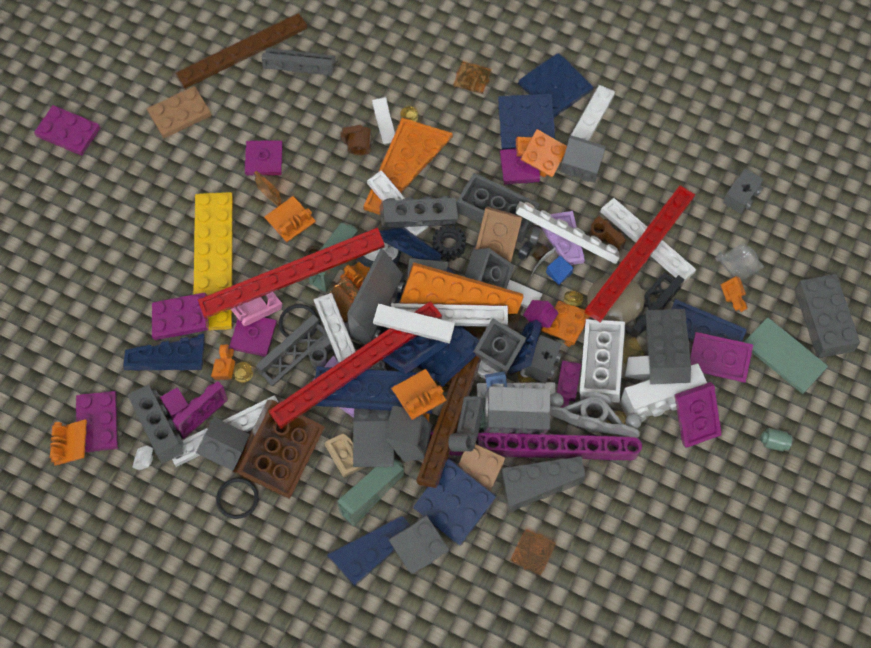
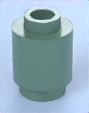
(776, 439)

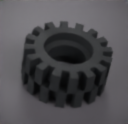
(452, 233)

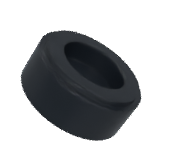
(525, 251)

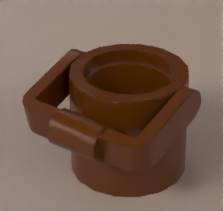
(357, 139)

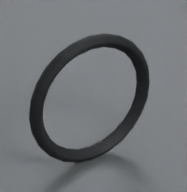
(293, 307)
(256, 498)

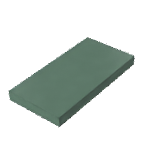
(786, 355)

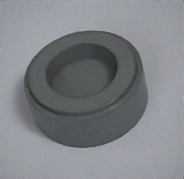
(534, 236)

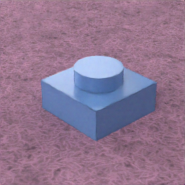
(495, 378)

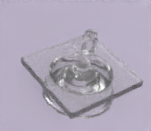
(740, 261)

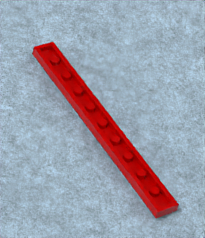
(639, 254)
(291, 273)
(345, 371)

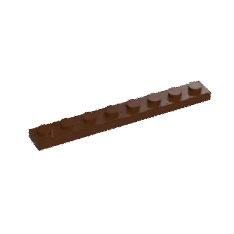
(241, 50)
(446, 425)

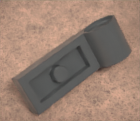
(322, 350)
(468, 425)

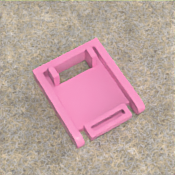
(257, 309)

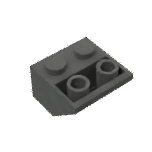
(408, 436)

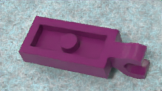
(568, 381)

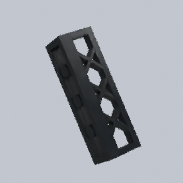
(665, 297)

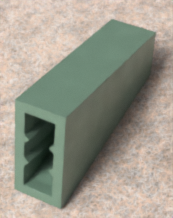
(324, 279)
(369, 491)

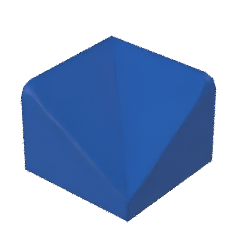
(559, 270)

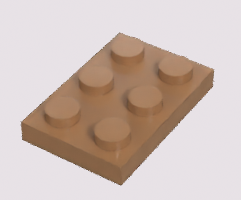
(179, 112)
(499, 232)
(482, 465)

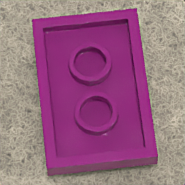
(67, 130)
(178, 317)
(721, 357)
(200, 409)
(698, 414)
(101, 418)

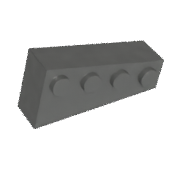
(539, 480)

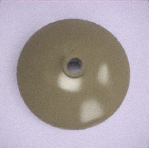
(627, 306)

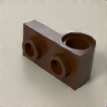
(608, 233)

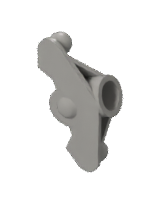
(597, 402)

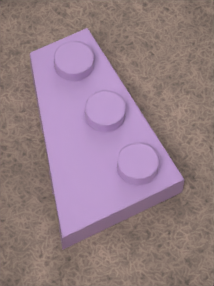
(566, 249)

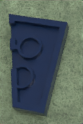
(409, 243)
(525, 355)

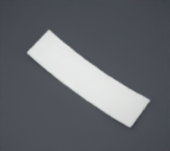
(384, 120)

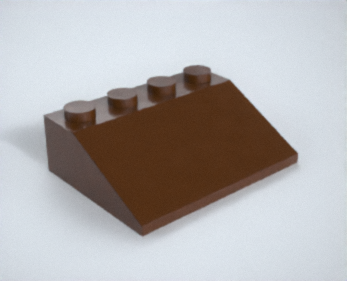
(277, 455)

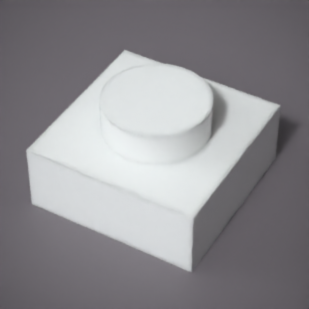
(143, 458)

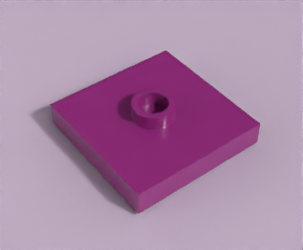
(263, 157)
(515, 170)
(254, 337)

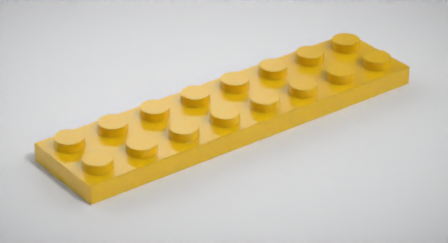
(214, 249)

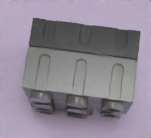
(517, 409)

